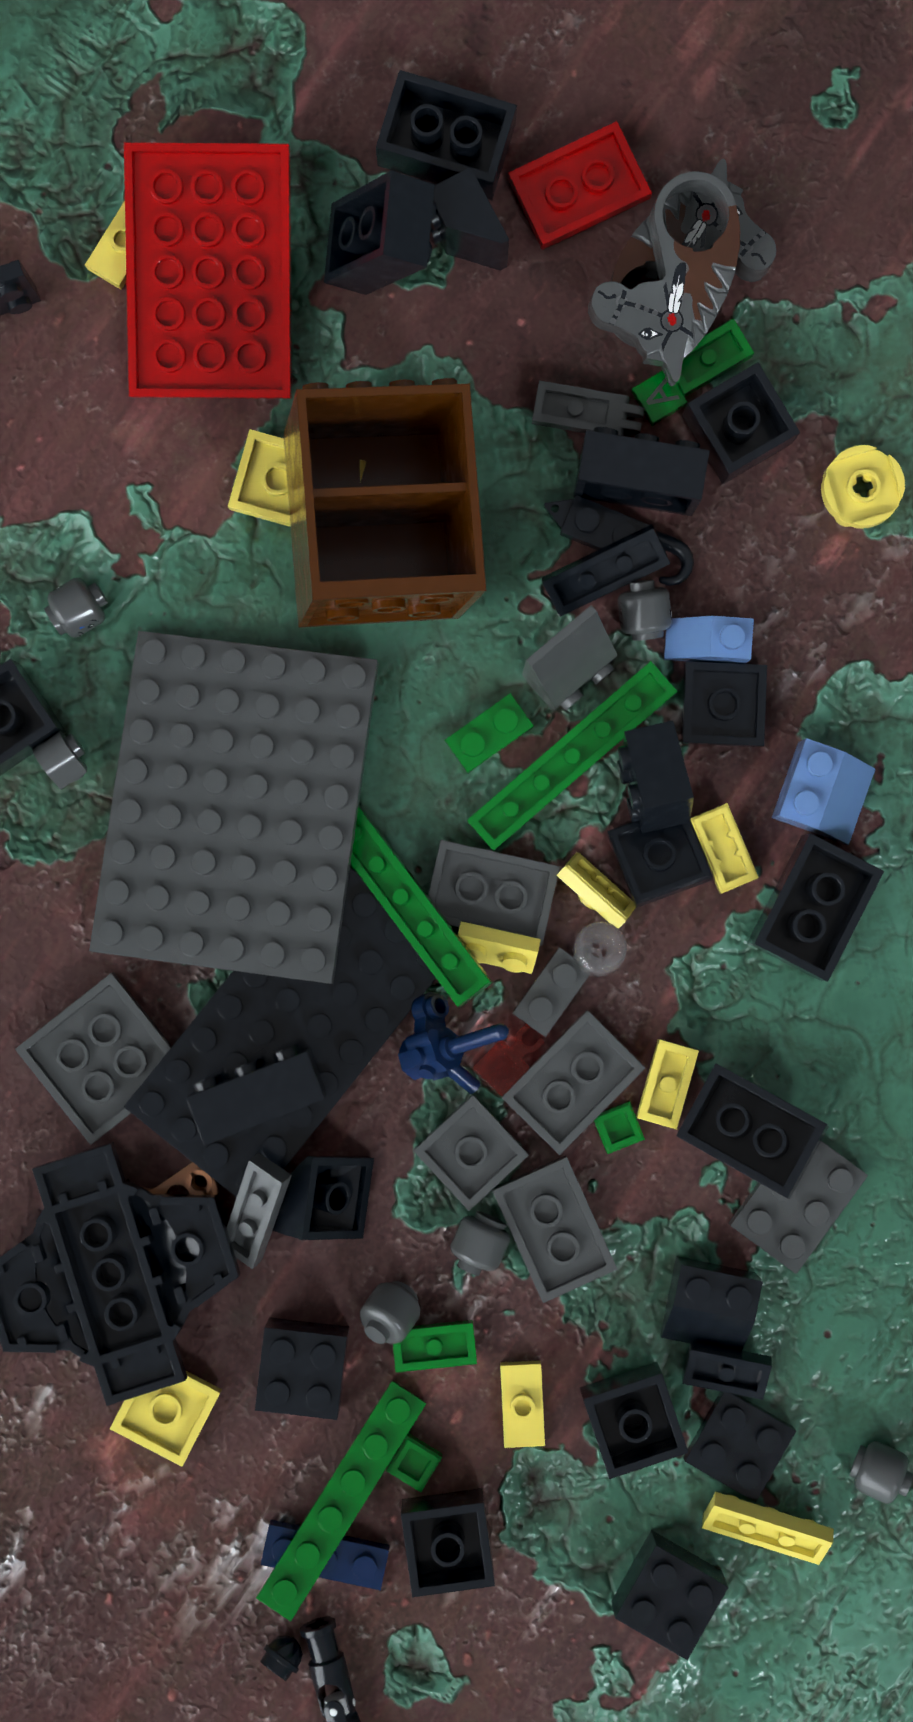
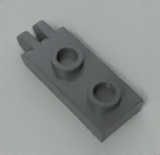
(584, 409)

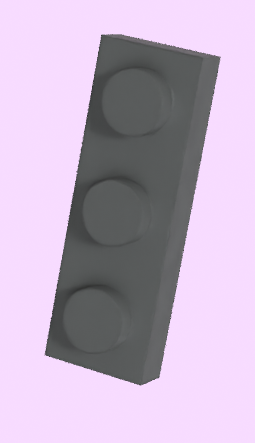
(256, 1209)

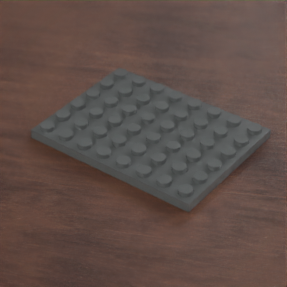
(235, 807)

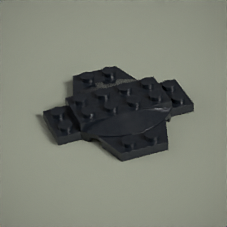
(112, 1273)

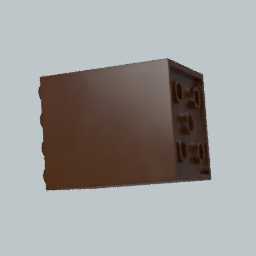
(411, 530)

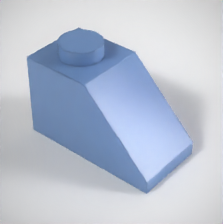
(709, 639)

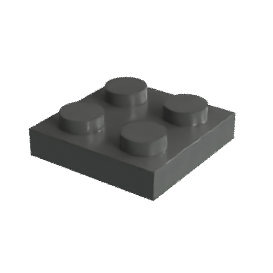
(471, 1152)

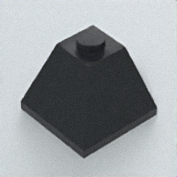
(326, 1198)

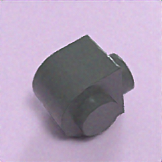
(61, 758)

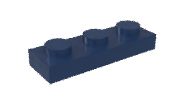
(353, 1561)

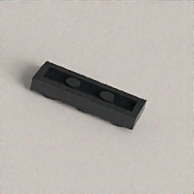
(606, 570)

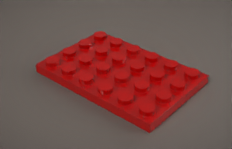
(208, 270)

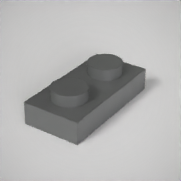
(551, 992)

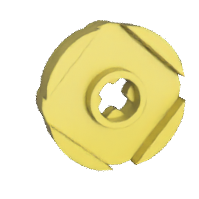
(873, 467)

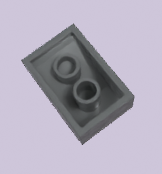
(570, 661)

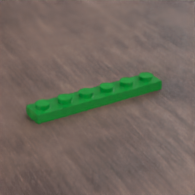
(571, 756)
(415, 914)
(341, 1500)

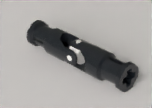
(329, 1668)

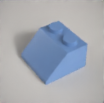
(823, 791)

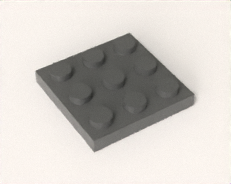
(96, 1056)

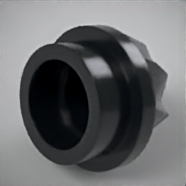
(282, 1656)

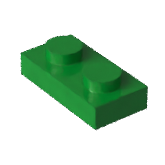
(713, 357)
(489, 733)
(436, 1347)

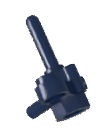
(436, 1050)

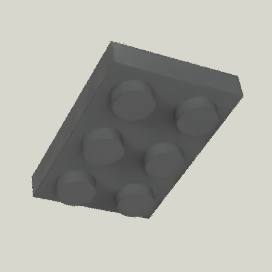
(493, 889)
(573, 1082)
(796, 1225)
(554, 1229)

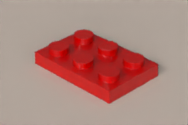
(579, 185)

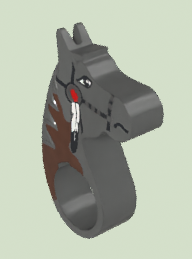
(696, 223)
(675, 313)

